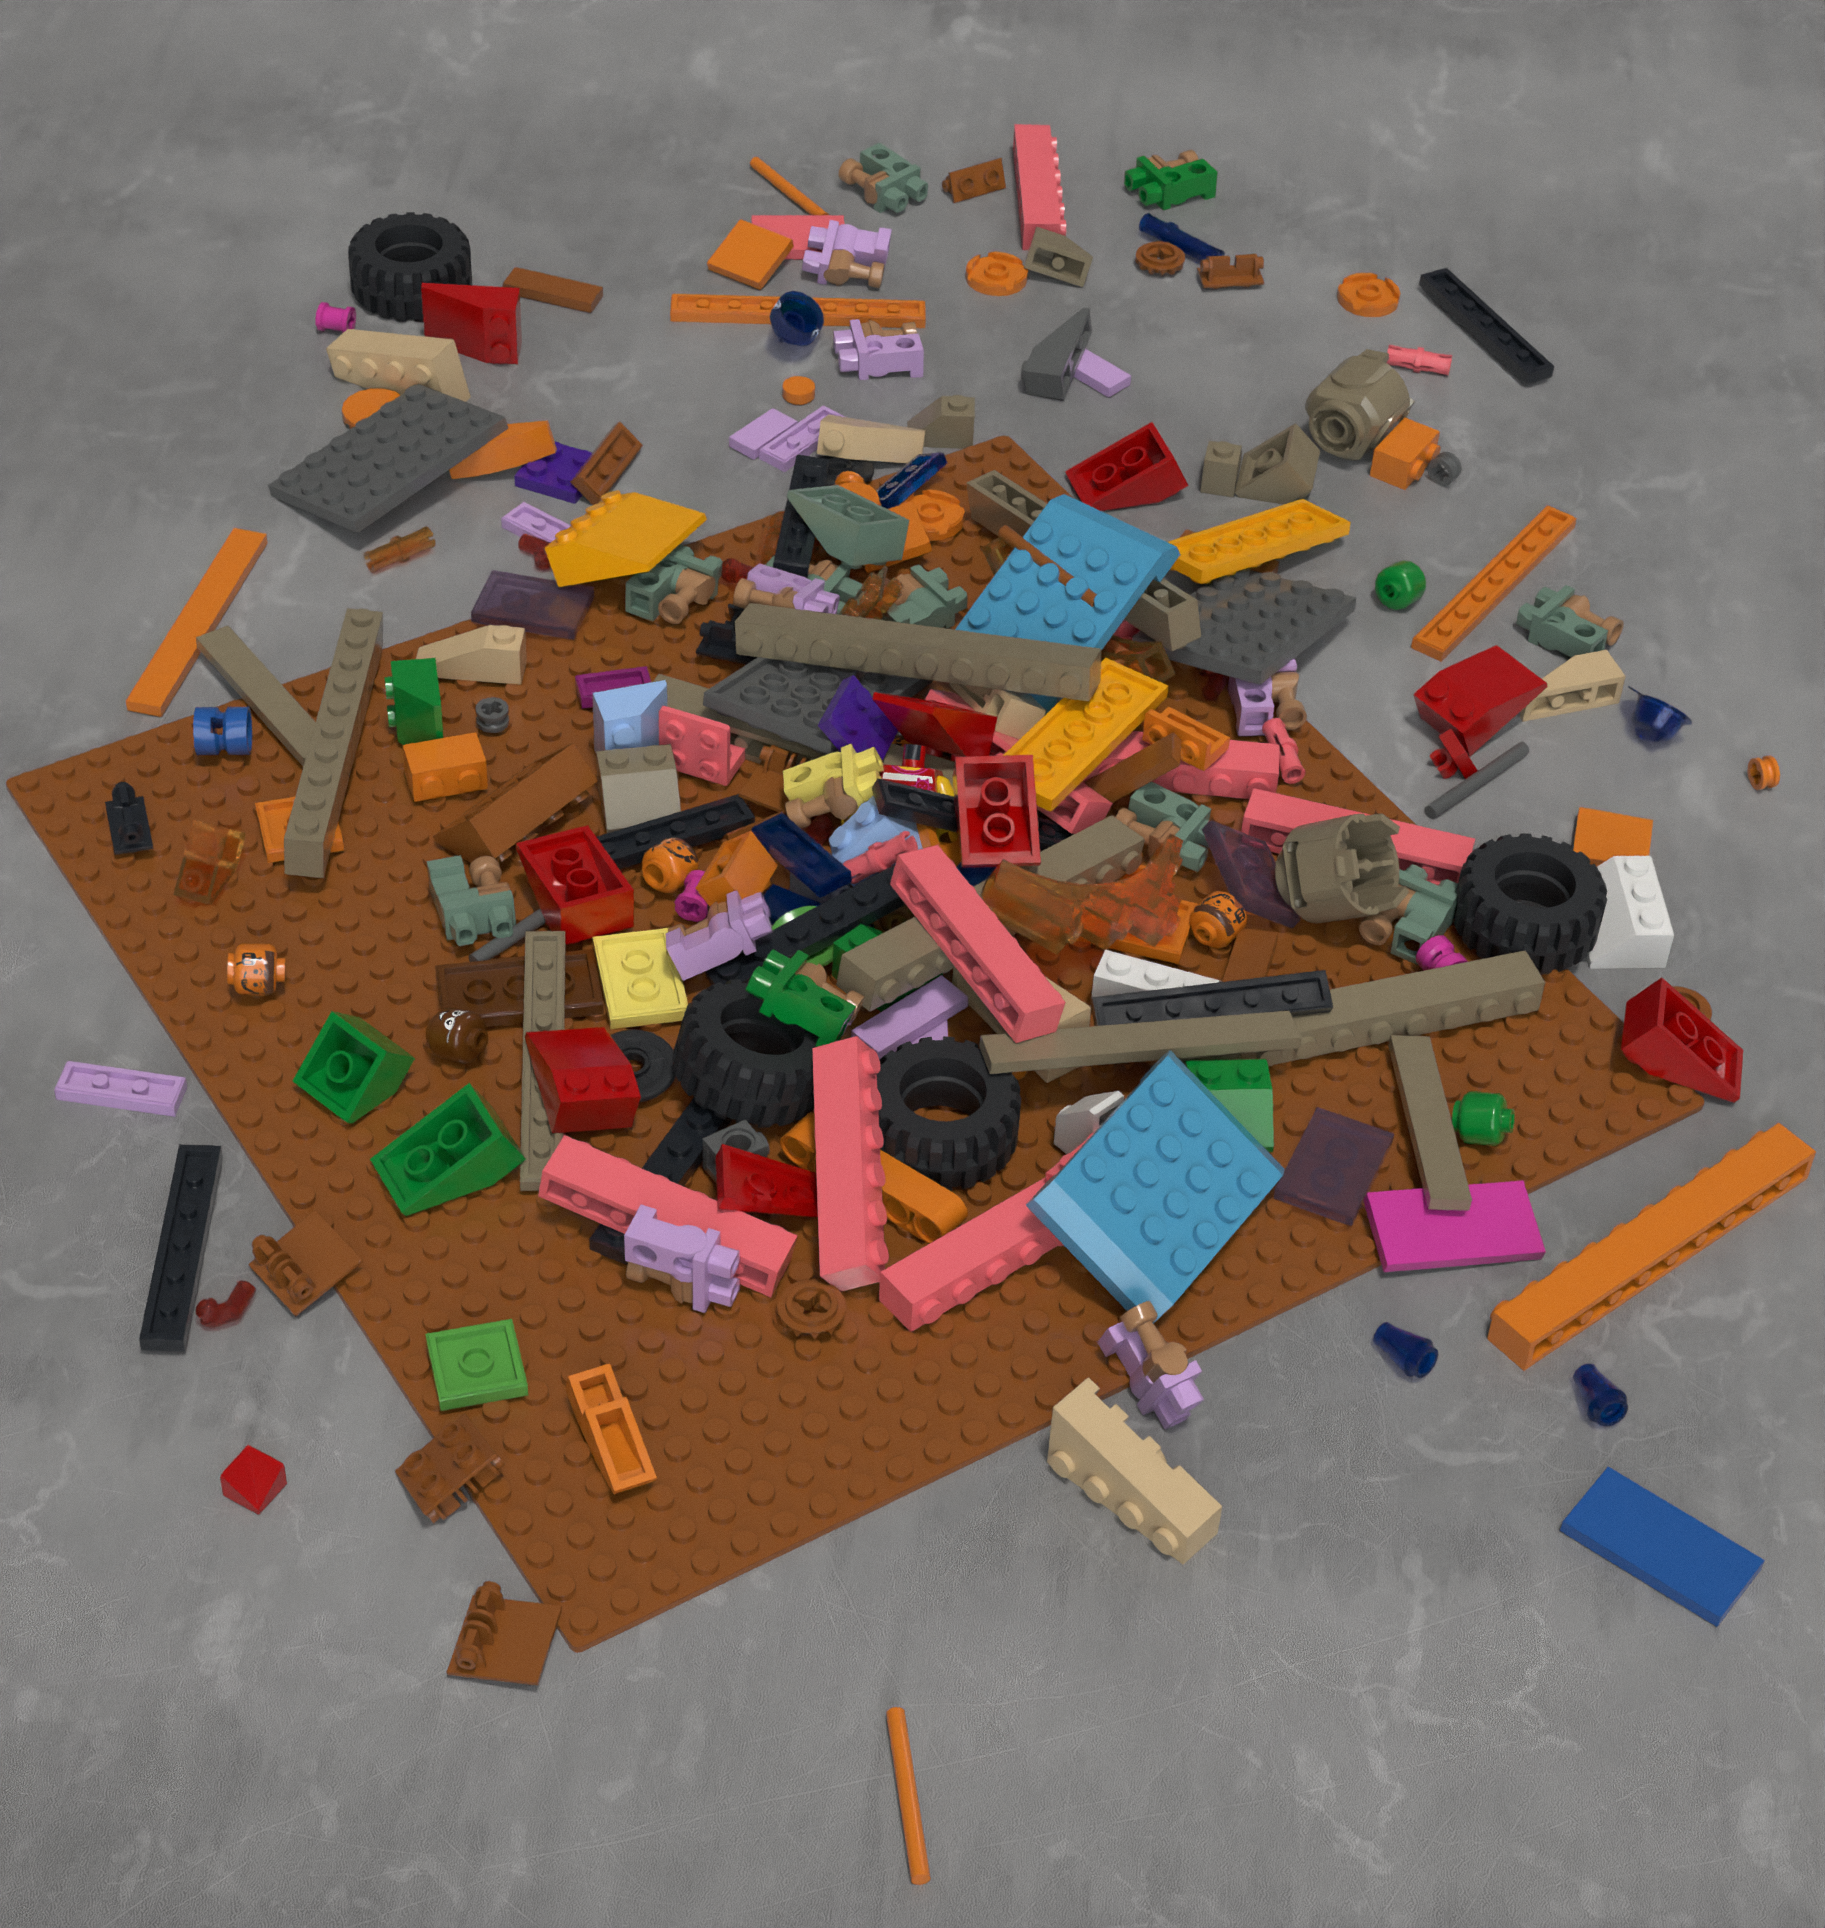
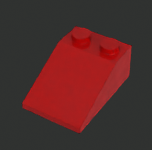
(478, 318)
(1128, 472)
(1477, 696)
(939, 725)
(996, 810)
(577, 884)
(1680, 1043)
(583, 1079)

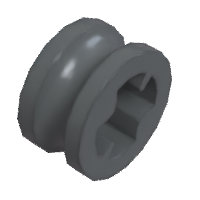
(1450, 463)
(492, 715)

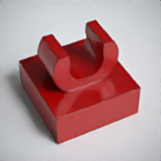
(1453, 756)

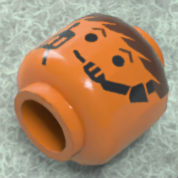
(668, 864)
(1217, 920)
(255, 969)

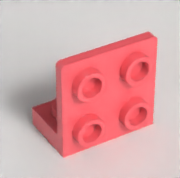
(700, 745)

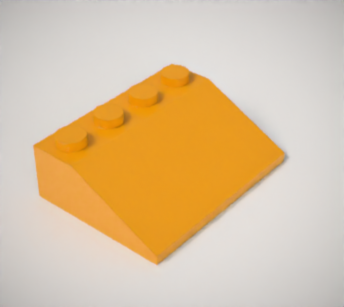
(619, 538)

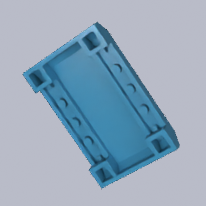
(1099, 553)
(1157, 1188)

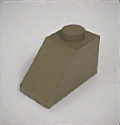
(1058, 257)
(947, 422)
(1221, 468)

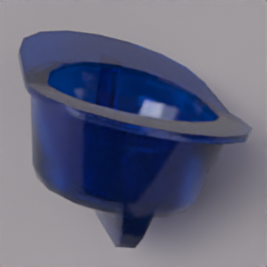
(796, 319)
(1656, 719)

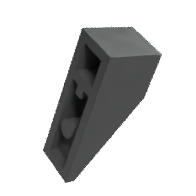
(1057, 357)

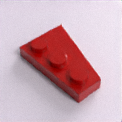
(763, 1184)

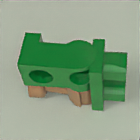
(1171, 180)
(801, 996)

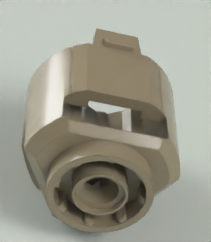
(1357, 405)
(1340, 868)

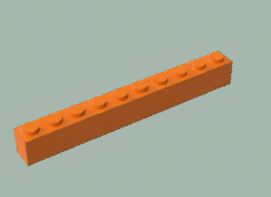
(1649, 1246)

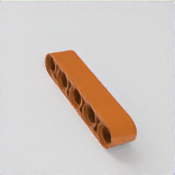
(908, 1196)

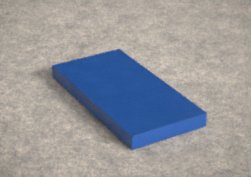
(1662, 1546)

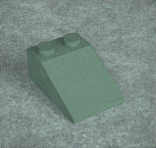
(851, 525)

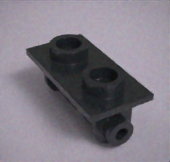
(720, 643)
(128, 820)

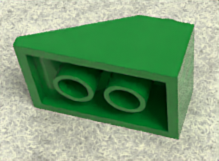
(448, 1154)

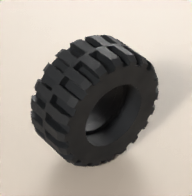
(399, 255)
(1537, 873)
(743, 1059)
(952, 1077)

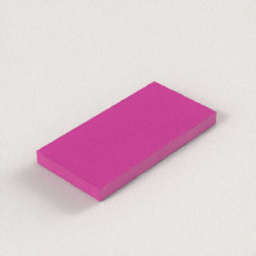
(1494, 1229)

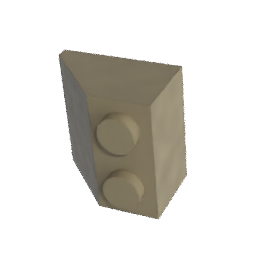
(1279, 468)
(637, 785)

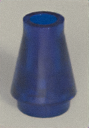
(1407, 1350)
(1601, 1397)

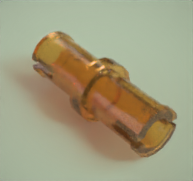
(399, 549)

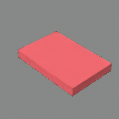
(795, 227)

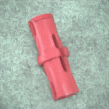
(1419, 359)
(1289, 763)
(880, 856)

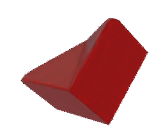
(253, 1479)

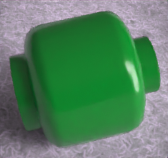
(1400, 585)
(1482, 1118)

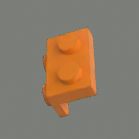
(1199, 743)

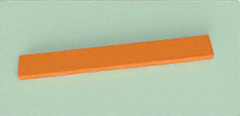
(758, 309)
(1493, 583)
(199, 616)

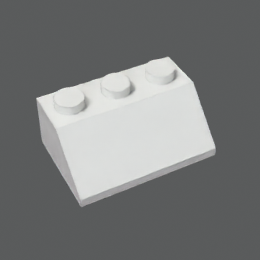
(1635, 918)
(1128, 974)

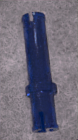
(1172, 234)

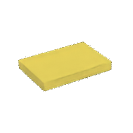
(639, 979)

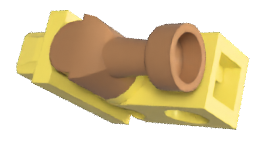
(831, 784)

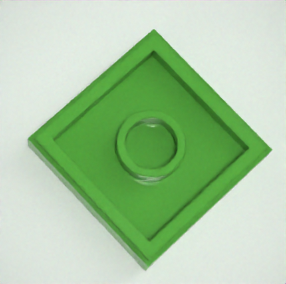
(476, 1364)

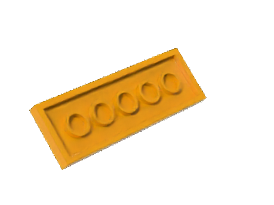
(1256, 540)
(1083, 733)

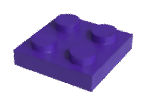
(553, 473)
(857, 720)

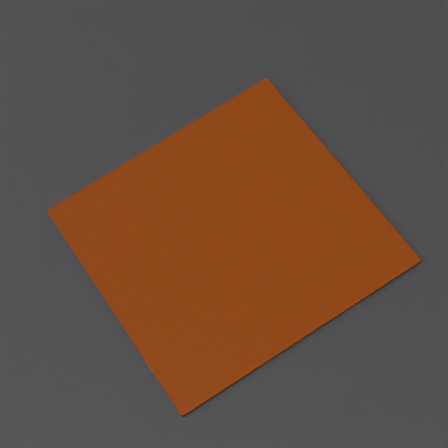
(744, 1422)

